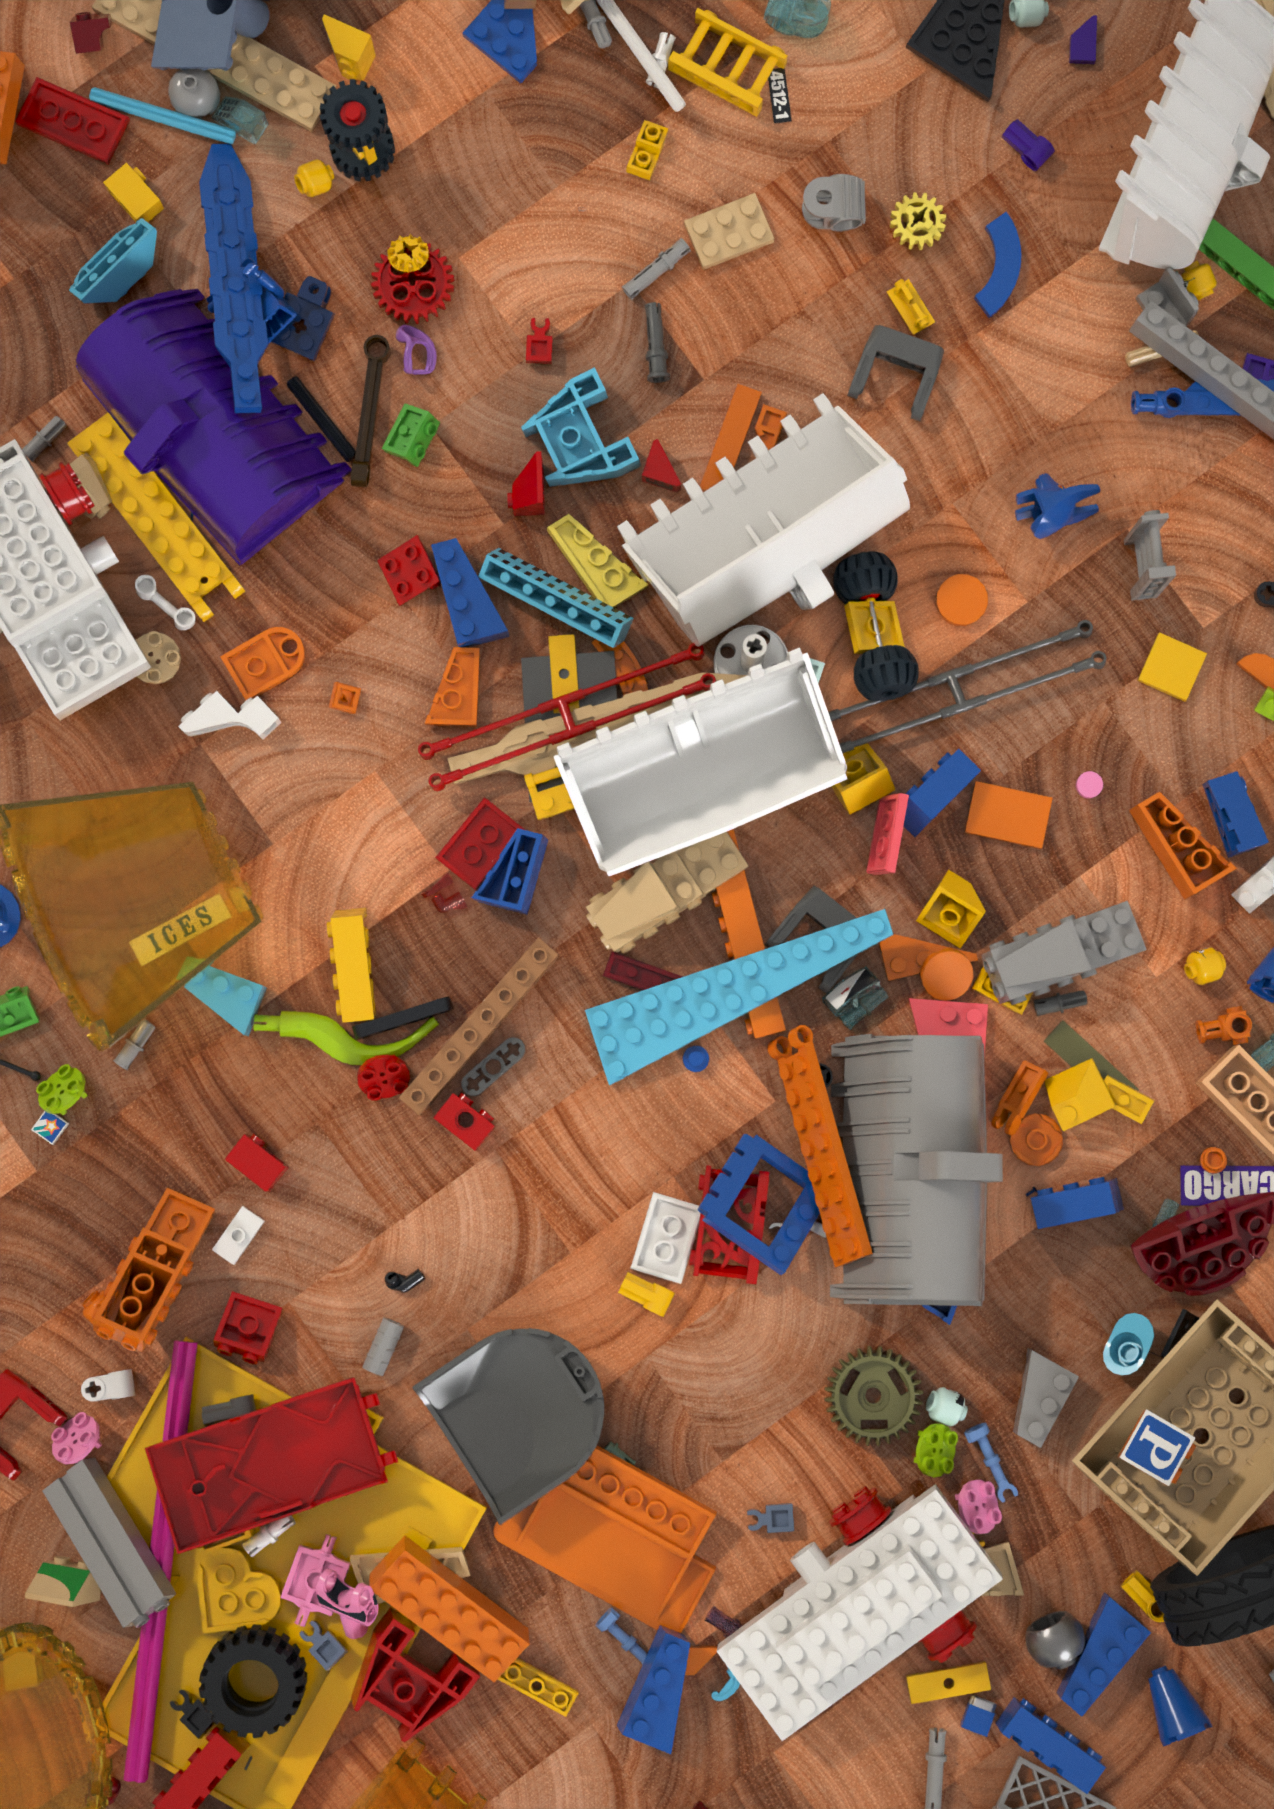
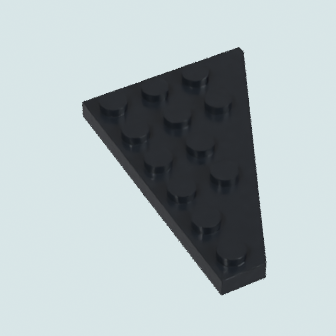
(962, 41)

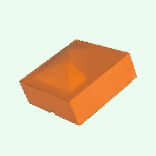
(344, 698)

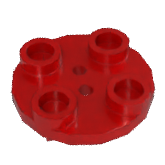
(372, 1079)

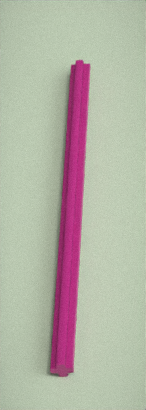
(162, 1548)

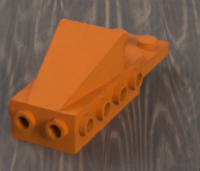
(152, 1272)

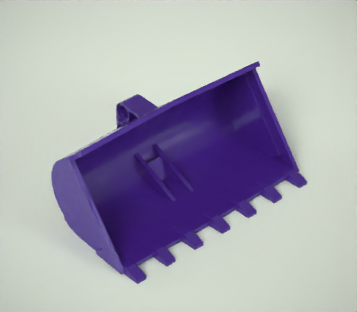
(175, 403)

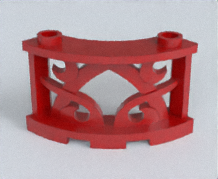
(757, 1198)

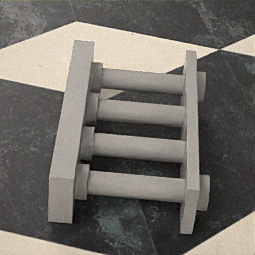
(1152, 570)

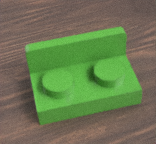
(411, 434)
(16, 1010)

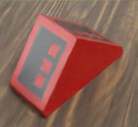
(659, 470)

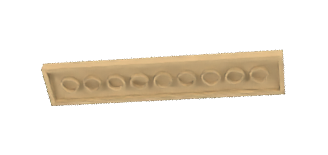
(254, 71)

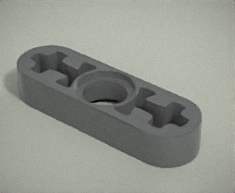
(493, 1055)

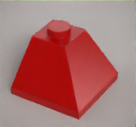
(528, 489)

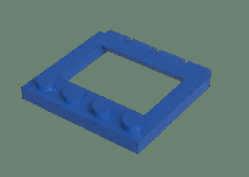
(728, 1186)

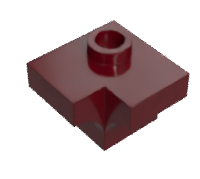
(88, 31)

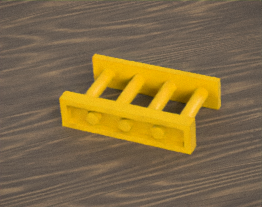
(727, 87)

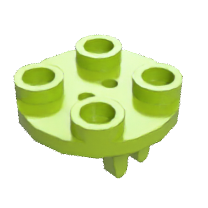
(61, 1090)
(936, 1450)

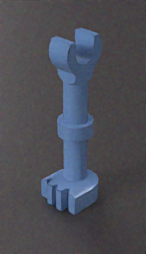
(979, 1434)
(607, 1622)

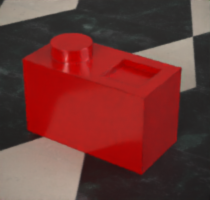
(256, 1162)

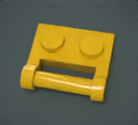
(548, 801)

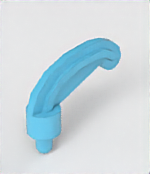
(728, 1690)

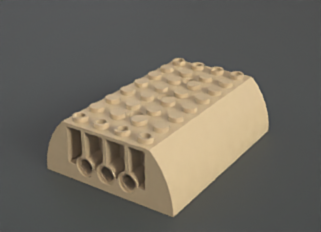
(1224, 1475)

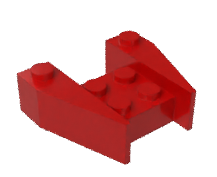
(405, 1685)

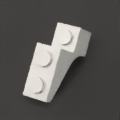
(218, 714)
(1256, 887)

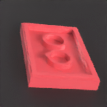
(887, 834)

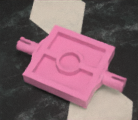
(305, 1573)

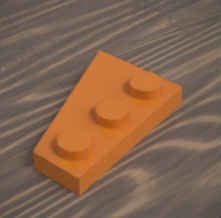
(458, 692)

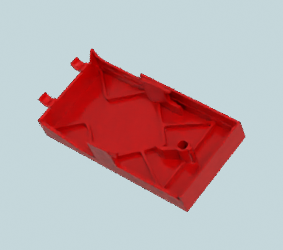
(267, 1464)

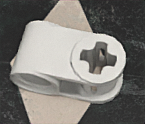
(113, 1386)

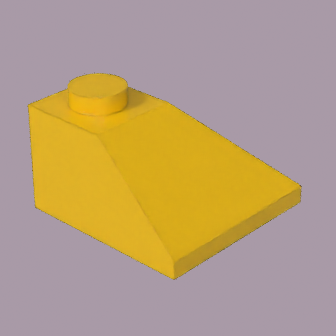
(952, 909)
(1078, 1094)

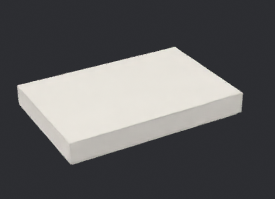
(666, 1238)

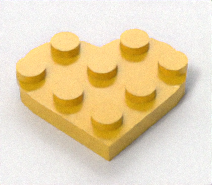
(233, 1593)

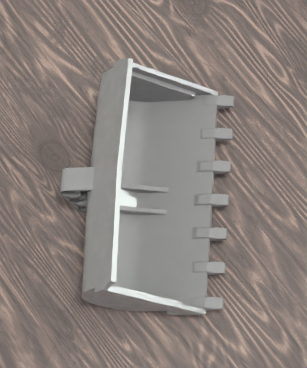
(917, 1167)

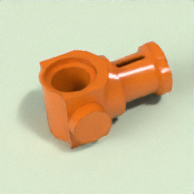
(1224, 1027)

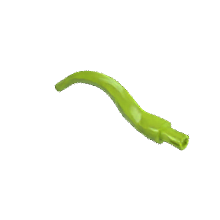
(333, 1038)

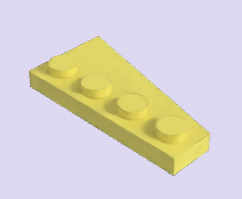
(595, 564)

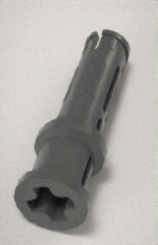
(657, 354)

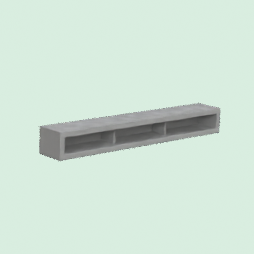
(1206, 366)

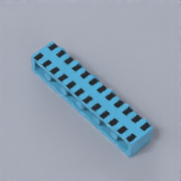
(555, 597)

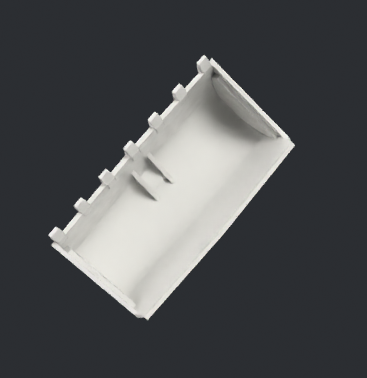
(1195, 137)
(769, 524)
(703, 764)

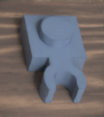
(777, 1518)
(326, 1647)

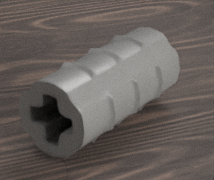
(383, 1346)

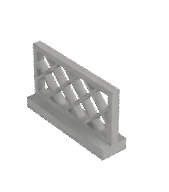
(1048, 1775)

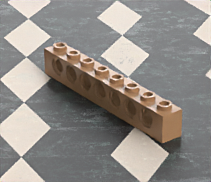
(479, 1026)

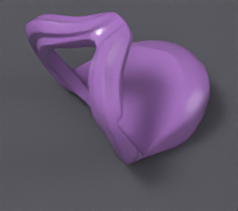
(412, 336)

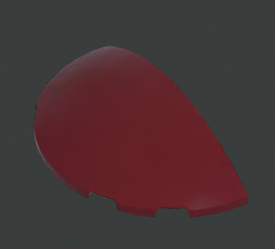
(1206, 1244)

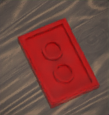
(478, 843)

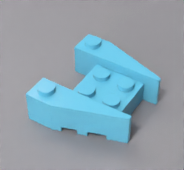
(573, 438)

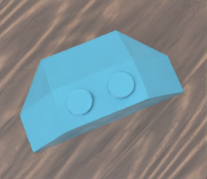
(117, 265)

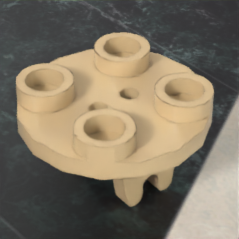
(164, 650)

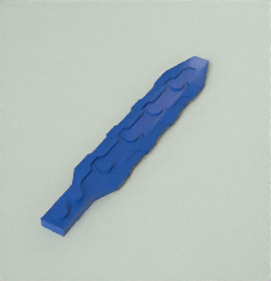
(237, 304)

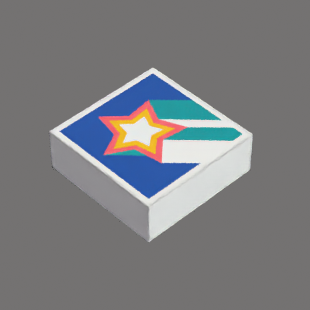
(50, 1127)

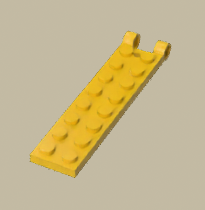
(155, 516)

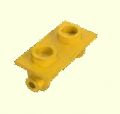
(910, 306)

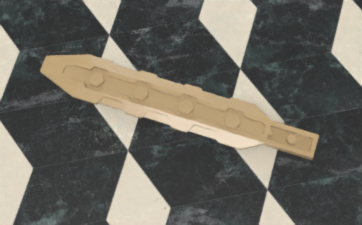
(535, 731)

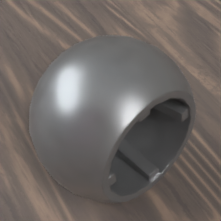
(1055, 1640)

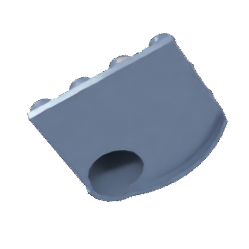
(203, 31)

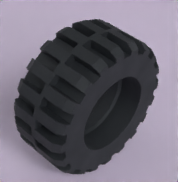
(238, 1712)

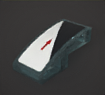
(847, 993)

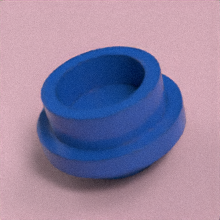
(695, 1058)

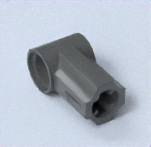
(223, 1411)

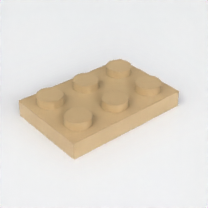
(729, 231)

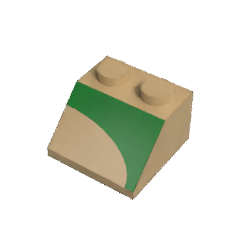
(64, 1583)

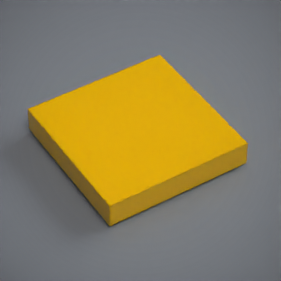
(1172, 667)

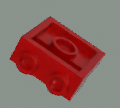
(247, 1328)

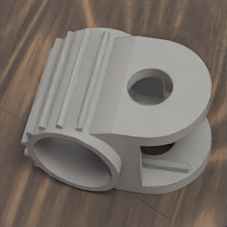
(844, 202)

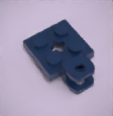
(317, 319)

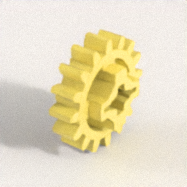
(911, 213)

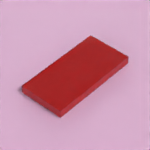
(72, 120)

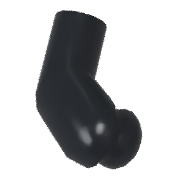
(403, 1283)

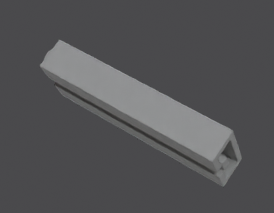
(109, 1543)

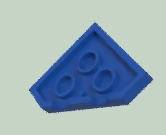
(505, 38)

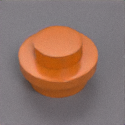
(1213, 1160)

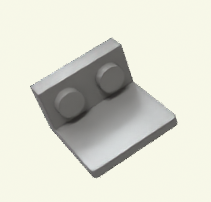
(1171, 297)

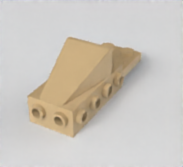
(663, 891)

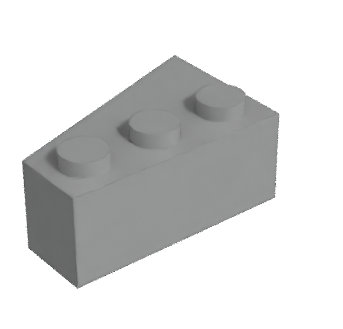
(1041, 1397)

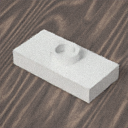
(238, 1235)

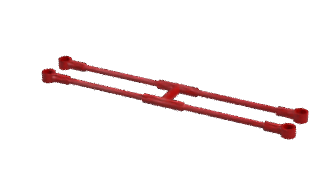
(571, 729)

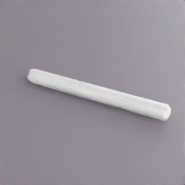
(642, 54)

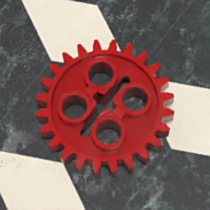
(414, 304)

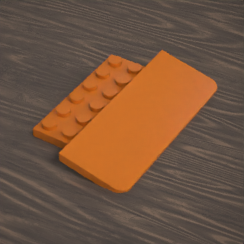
(619, 1539)

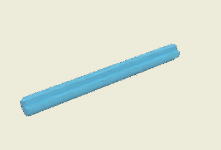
(162, 115)

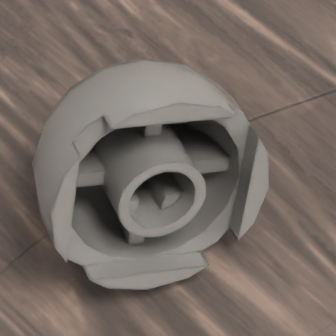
(194, 92)

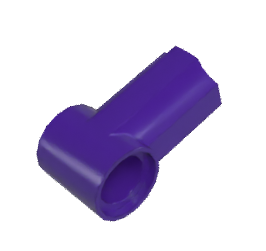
(1033, 149)

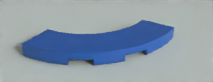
(1006, 267)

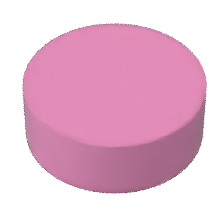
(1089, 784)

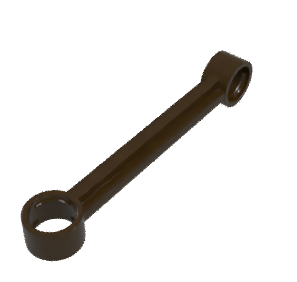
(361, 465)

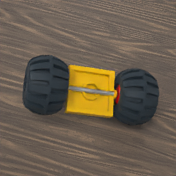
(886, 666)

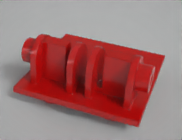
(409, 570)

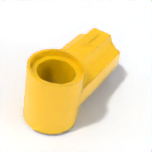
(651, 1296)
(1139, 1590)

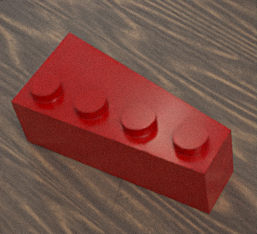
(204, 1772)

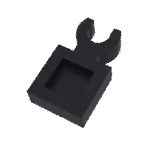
(194, 1715)

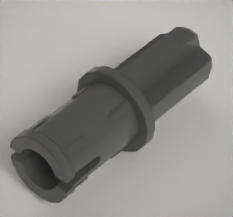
(1060, 1002)

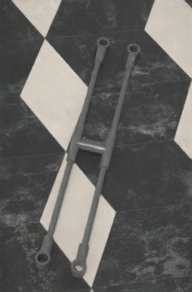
(964, 705)

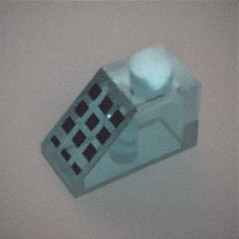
(242, 117)

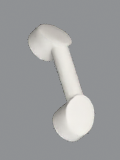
(146, 589)

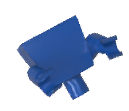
(275, 309)

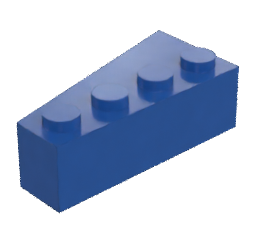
(469, 606)
(1108, 1647)
(656, 1695)
(1050, 1744)

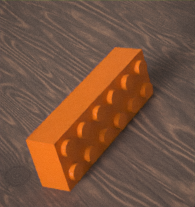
(449, 1608)

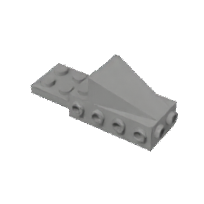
(1061, 952)

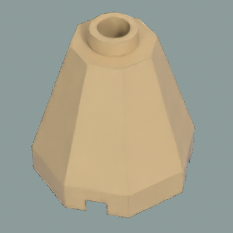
(93, 484)

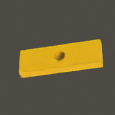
(563, 656)
(930, 1684)
(553, 1692)

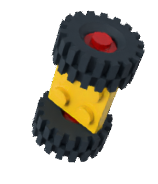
(357, 130)

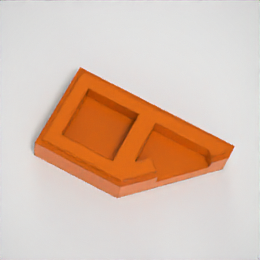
(769, 425)

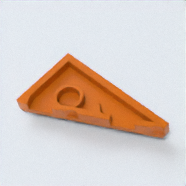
(906, 955)

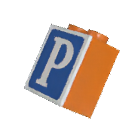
(1157, 1448)

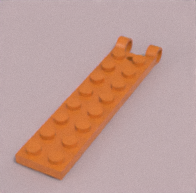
(821, 1147)

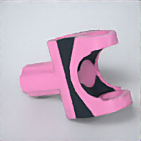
(354, 1605)

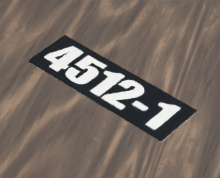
(779, 96)

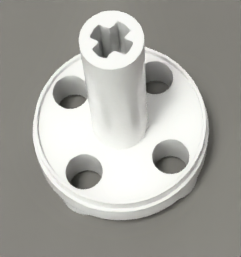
(749, 650)

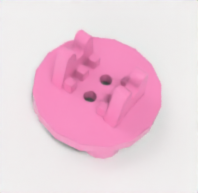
(75, 1439)
(978, 1506)

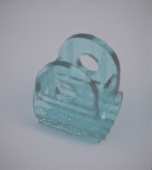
(798, 17)

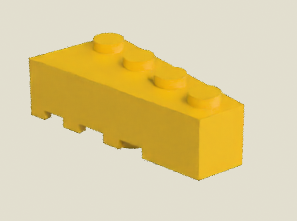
(352, 965)

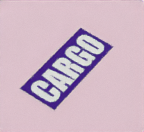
(1202, 1187)

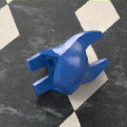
(1054, 505)

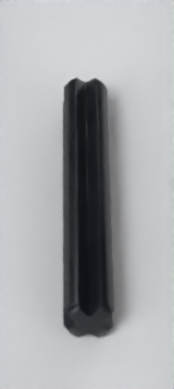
(321, 419)

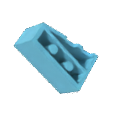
(229, 997)

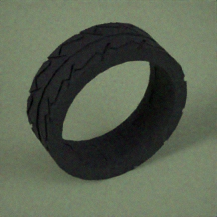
(1226, 1598)

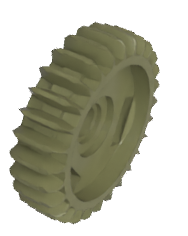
(891, 1406)

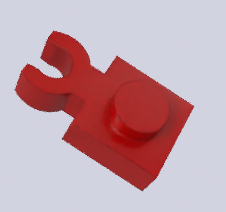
(539, 345)

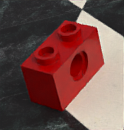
(449, 1118)

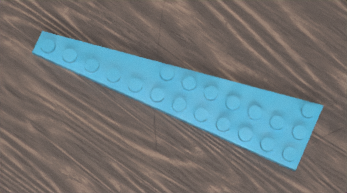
(673, 1014)

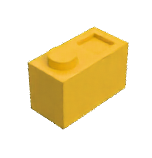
(133, 194)

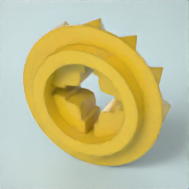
(401, 260)

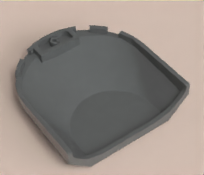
(518, 1414)

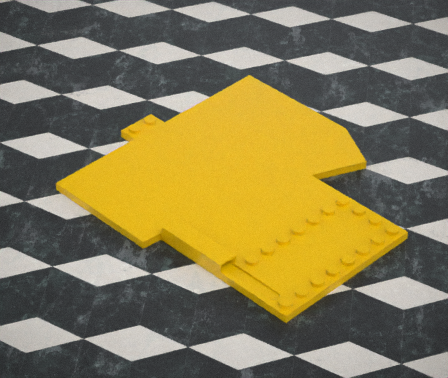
(363, 1522)

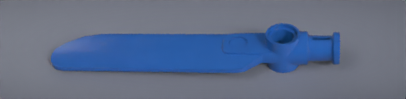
(1193, 401)

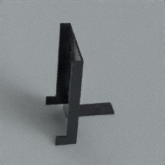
(1182, 1326)

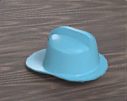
(1128, 1344)

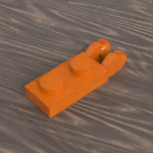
(1019, 1097)

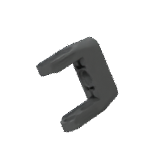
(902, 351)
(824, 912)

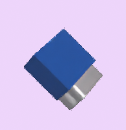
(978, 1715)

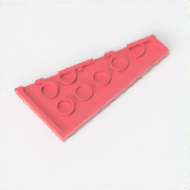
(949, 1018)

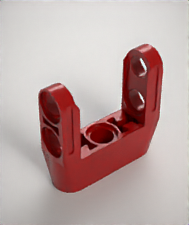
(15, 1387)

